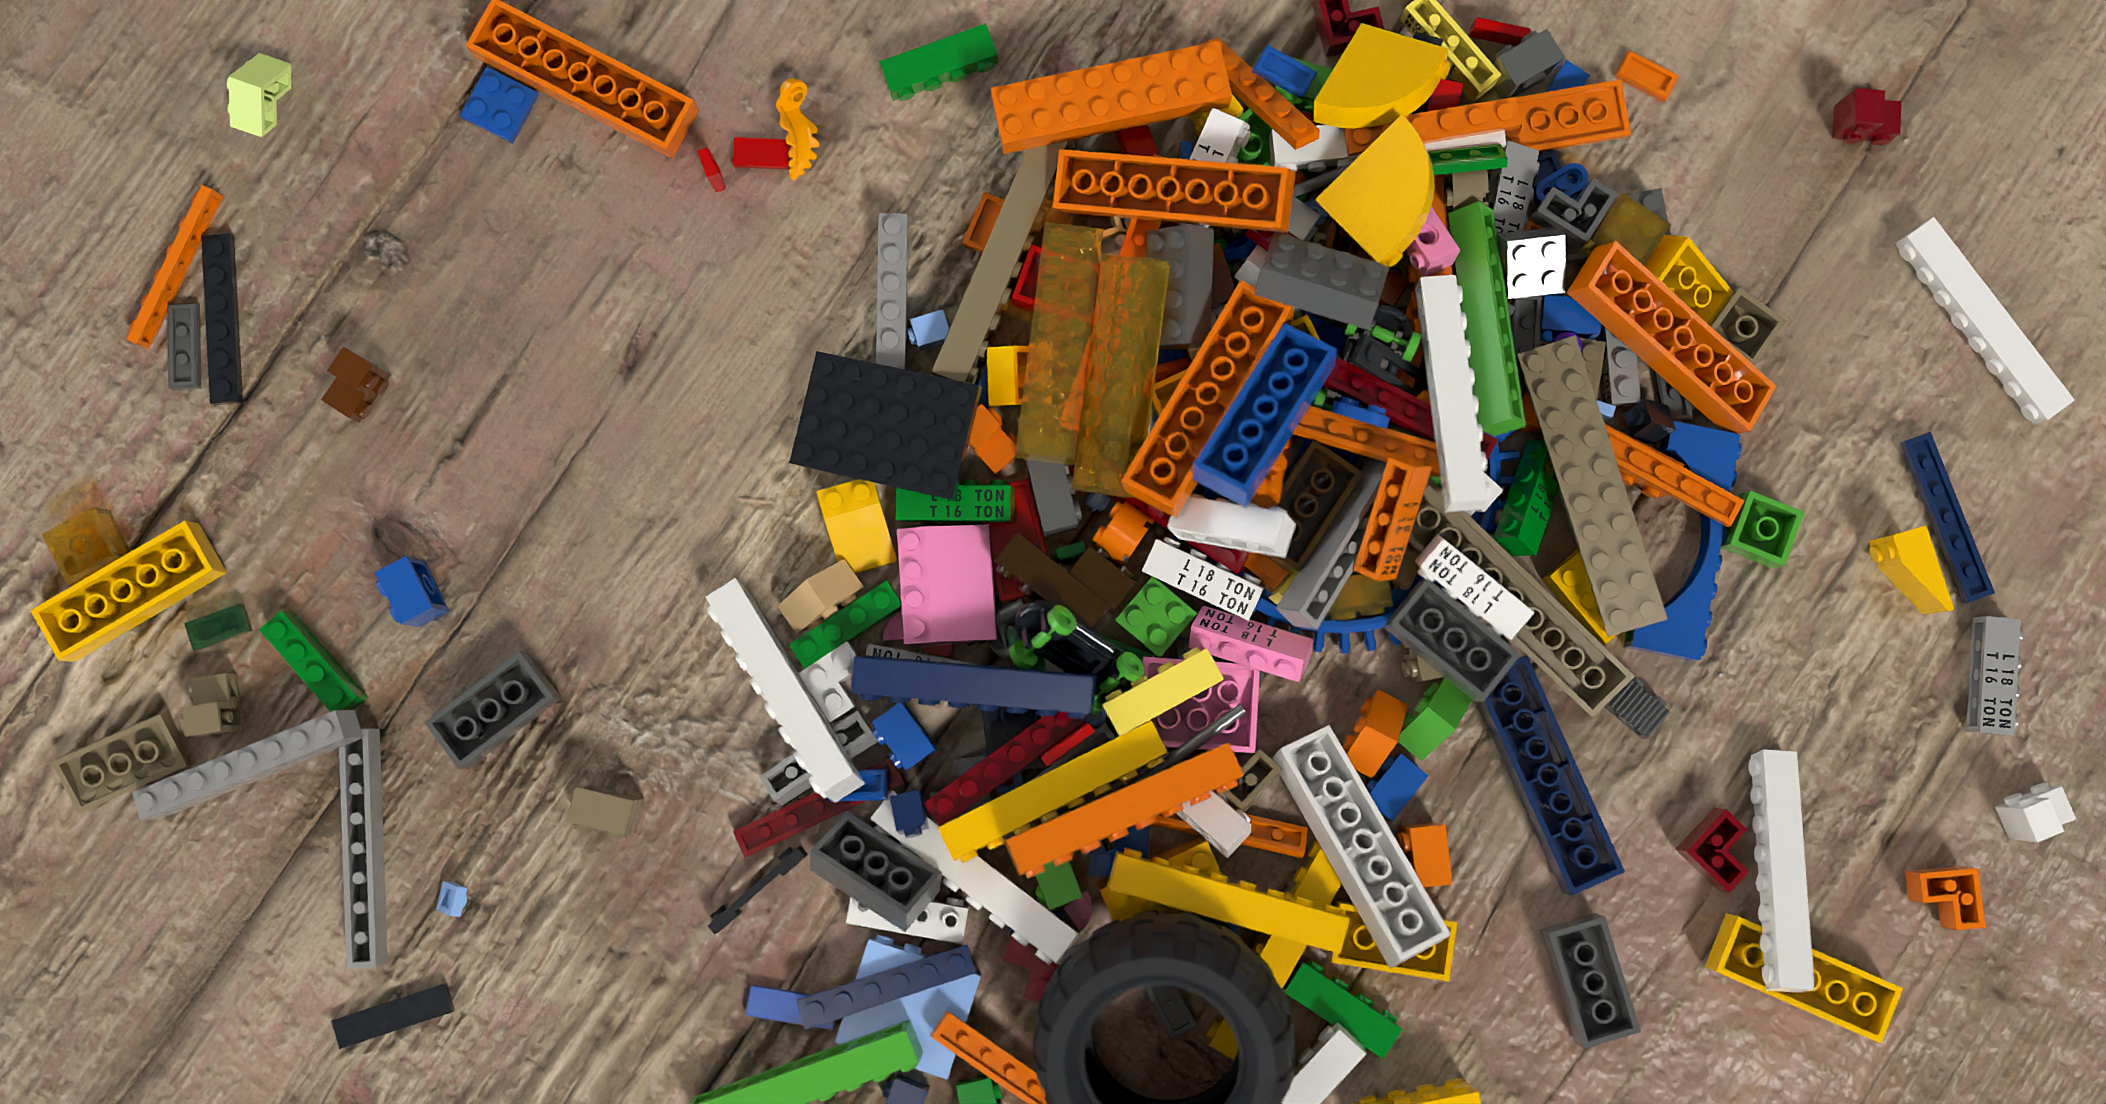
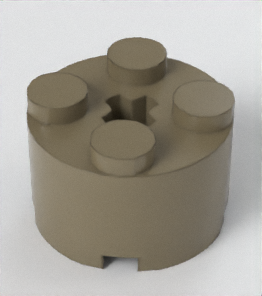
(1464, 189)

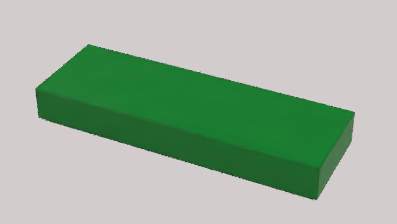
(1468, 159)

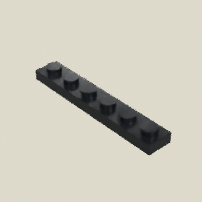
(222, 319)

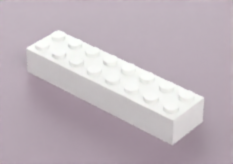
(786, 693)
(1360, 846)

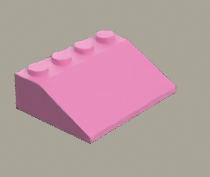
(946, 585)
(1201, 710)

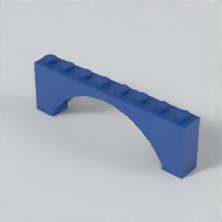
(1713, 457)

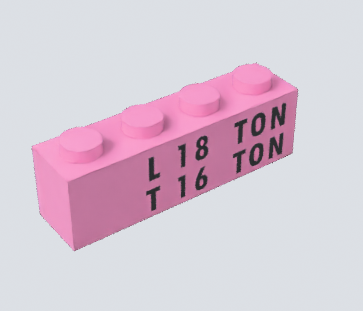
(1251, 643)

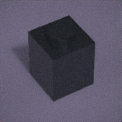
(1649, 421)

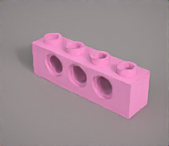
(1439, 251)

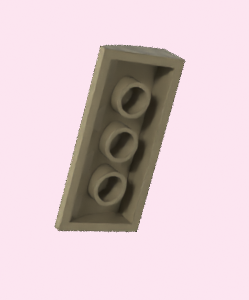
(121, 761)

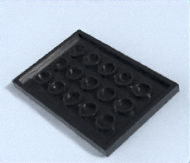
(885, 425)

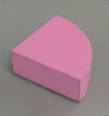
(894, 628)
(1080, 910)

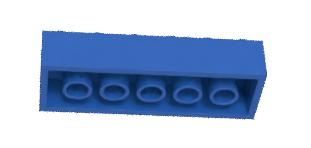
(1264, 414)

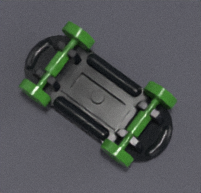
(1389, 328)
(1072, 647)

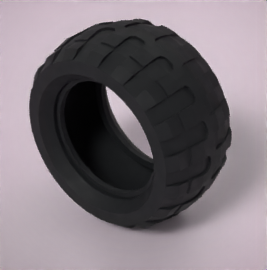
(1170, 952)

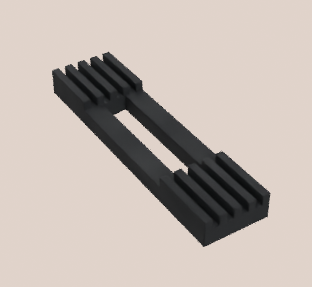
(1369, 355)
(724, 916)

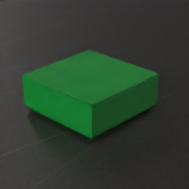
(1071, 551)

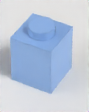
(928, 330)

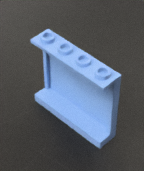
(922, 1008)

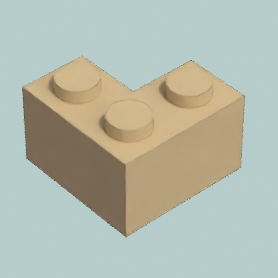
(820, 597)

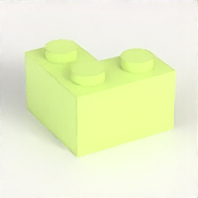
(255, 93)

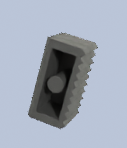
(1638, 709)

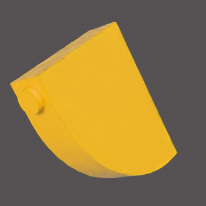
(1379, 79)
(1384, 193)

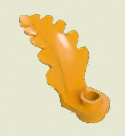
(797, 125)

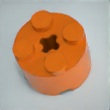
(1123, 531)

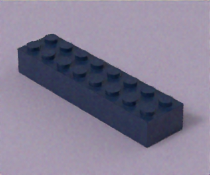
(973, 684)
(1549, 781)

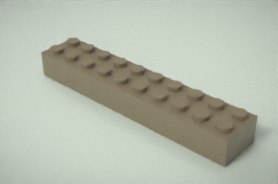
(1000, 264)
(1591, 486)
(1551, 634)

